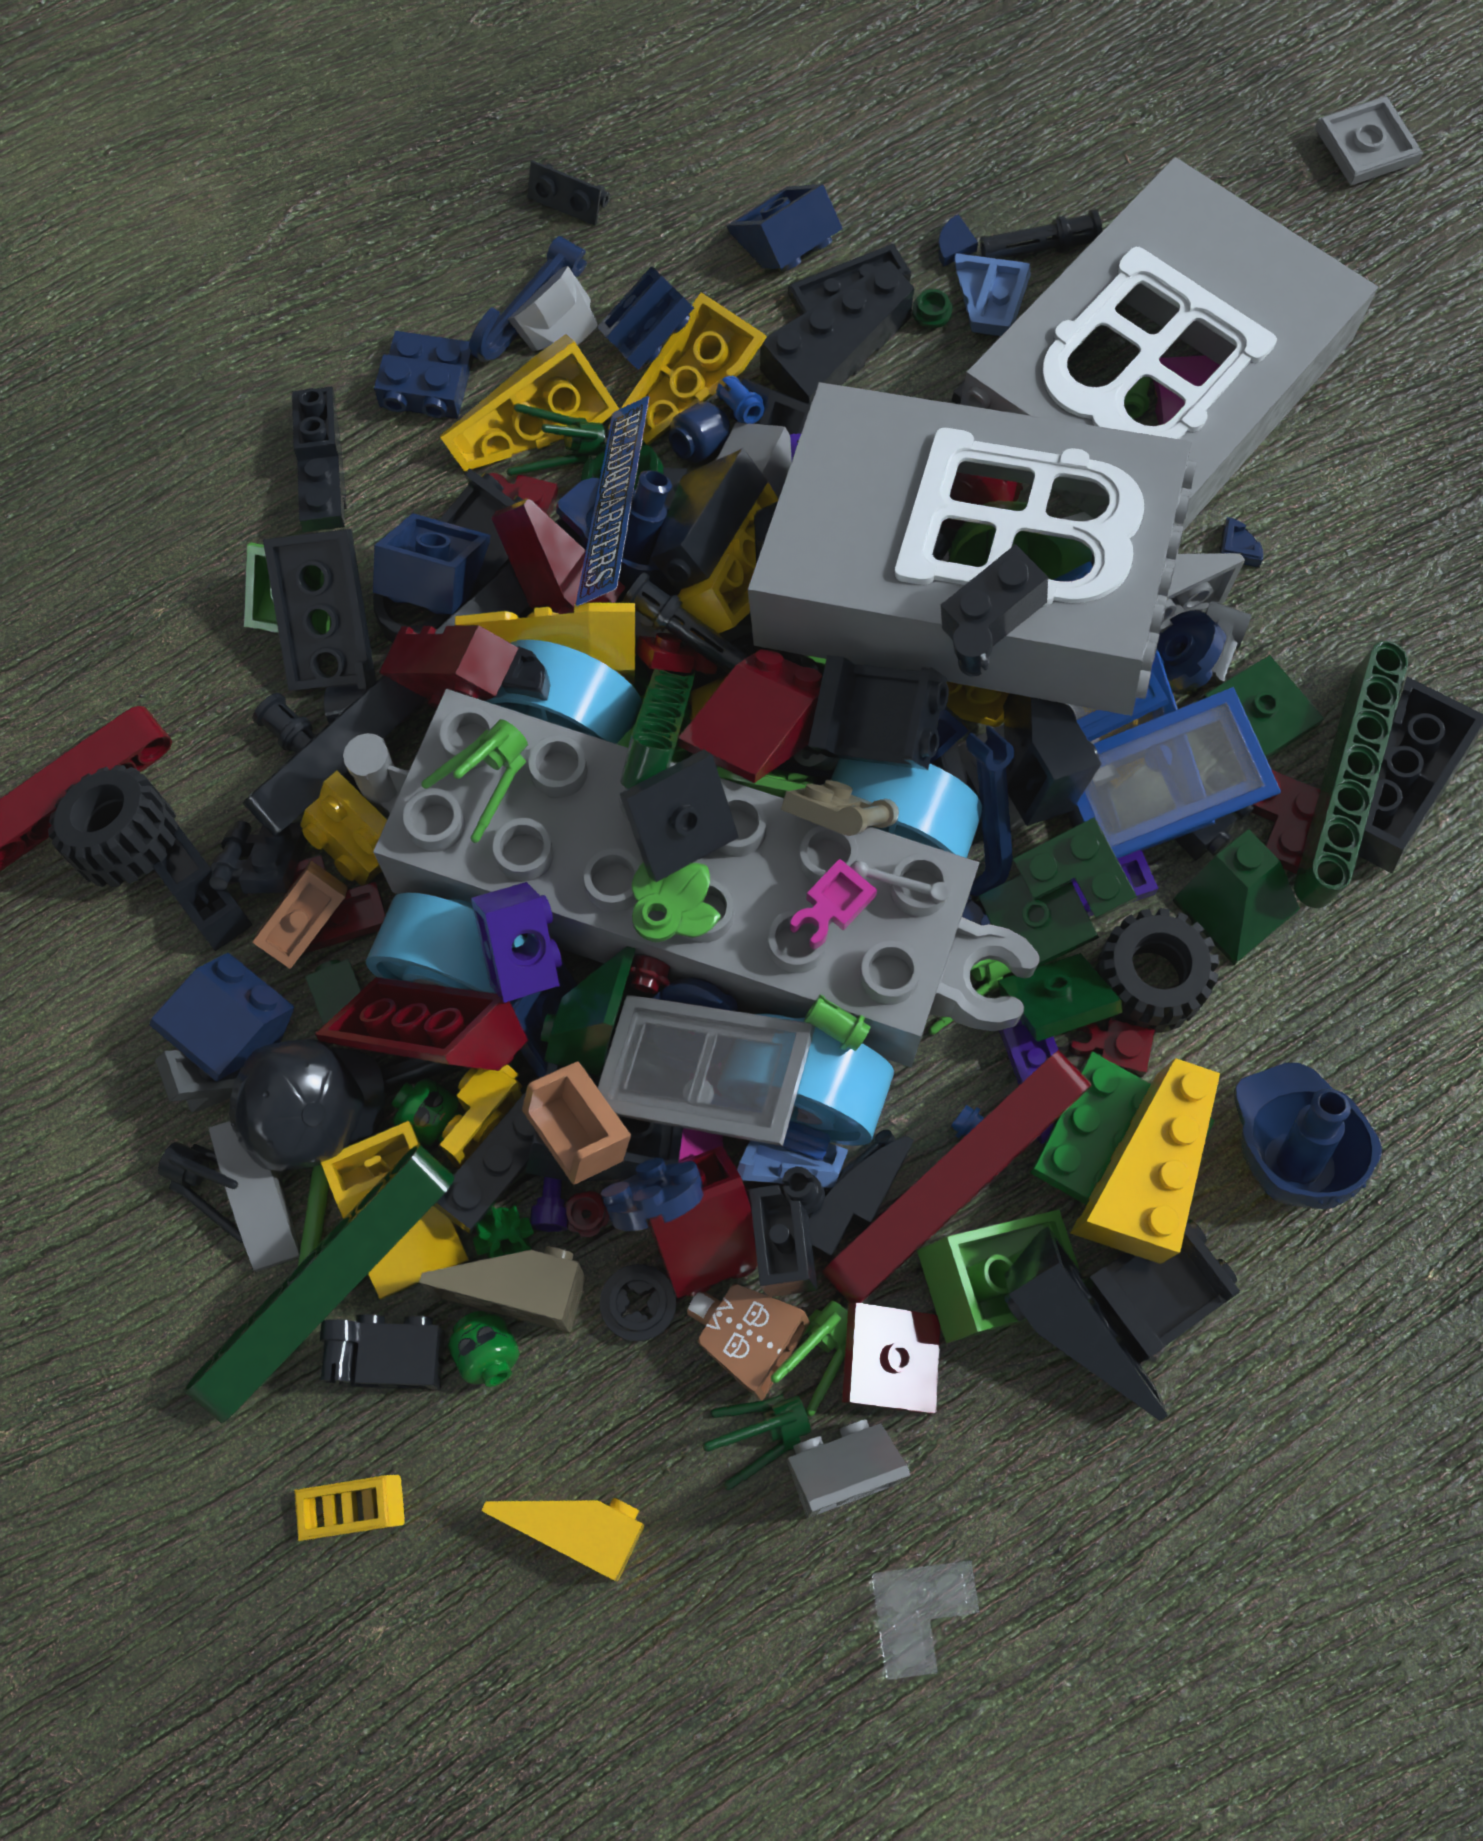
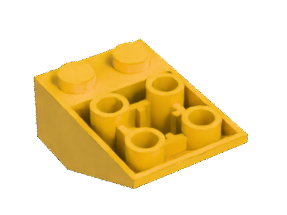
(427, 1245)

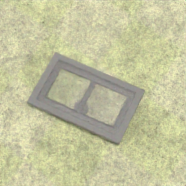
(705, 1068)

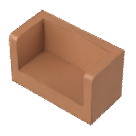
(300, 914)
(576, 1122)

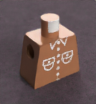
(748, 1334)

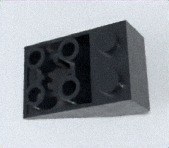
(1050, 757)

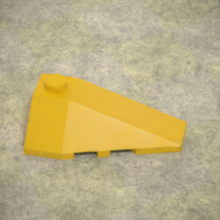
(694, 363)
(553, 381)
(595, 629)

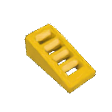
(380, 1499)

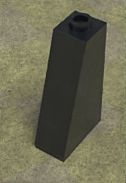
(706, 517)

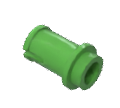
(1136, 399)
(837, 1023)

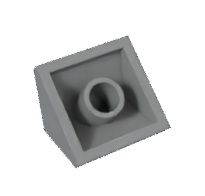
(766, 446)

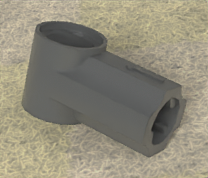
(1234, 624)

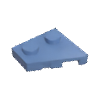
(991, 291)
(769, 1163)

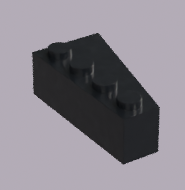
(1421, 758)

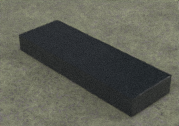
(823, 285)

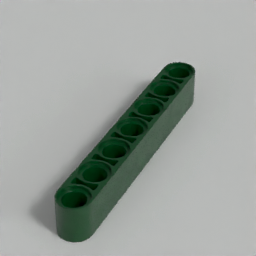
(657, 726)
(1351, 775)
(319, 1283)

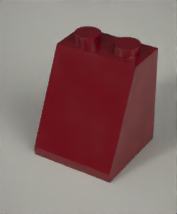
(714, 1236)

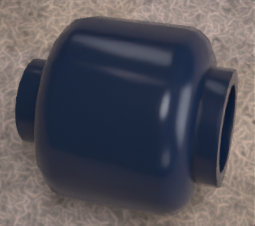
(699, 432)

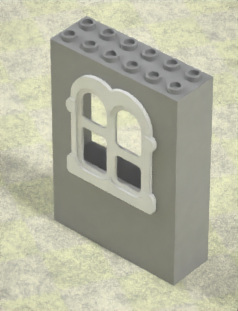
(1207, 275)
(861, 515)

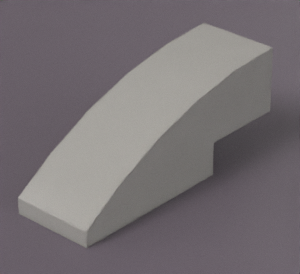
(256, 1203)

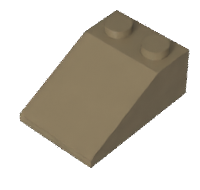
(517, 1285)

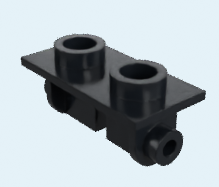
(566, 192)

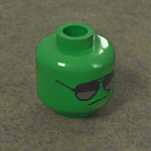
(427, 1108)
(483, 1349)

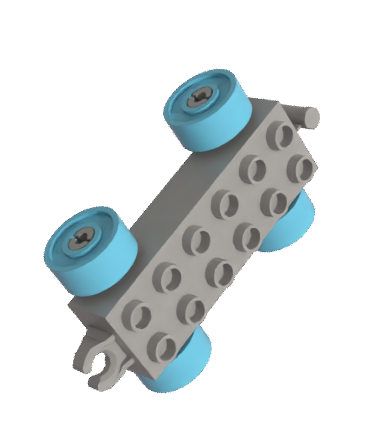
(574, 844)

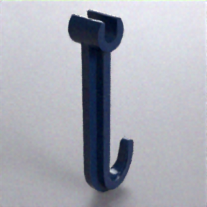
(496, 334)
(992, 761)

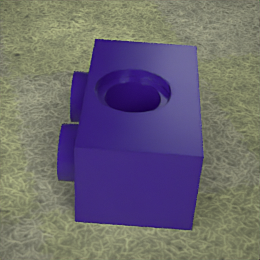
(500, 920)

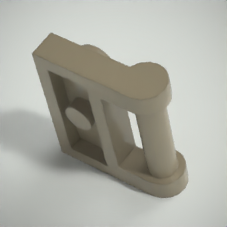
(838, 809)

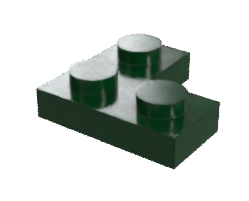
(1081, 857)

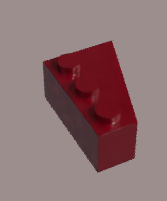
(458, 660)

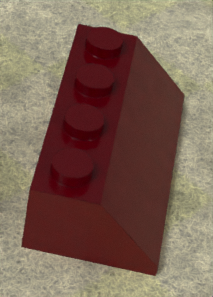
(428, 1024)

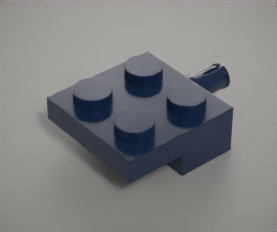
(646, 318)

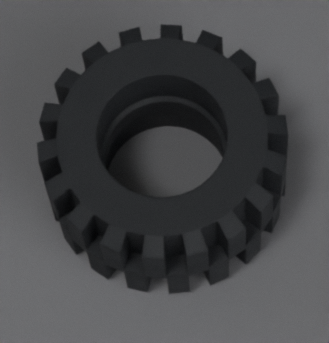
(112, 826)
(1180, 946)

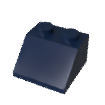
(787, 226)
(429, 563)
(222, 1016)

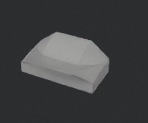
(555, 310)

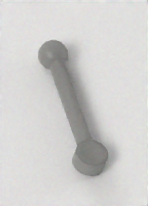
(938, 891)

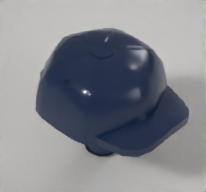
(643, 527)
(1304, 1137)

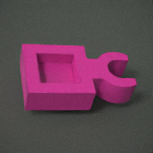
(836, 899)

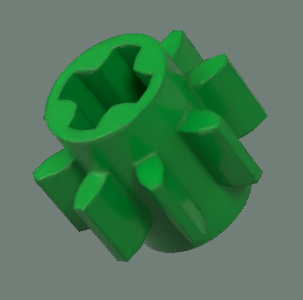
(502, 1233)

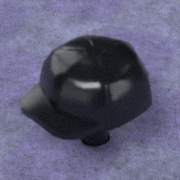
(305, 1103)

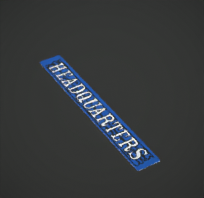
(613, 502)

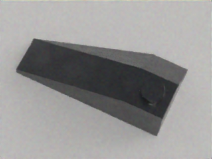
(1054, 1299)

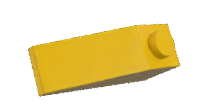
(582, 1530)

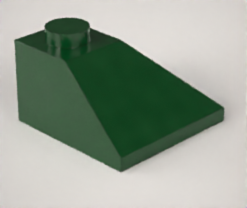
(1239, 897)
(588, 1016)

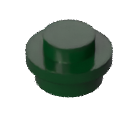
(932, 309)

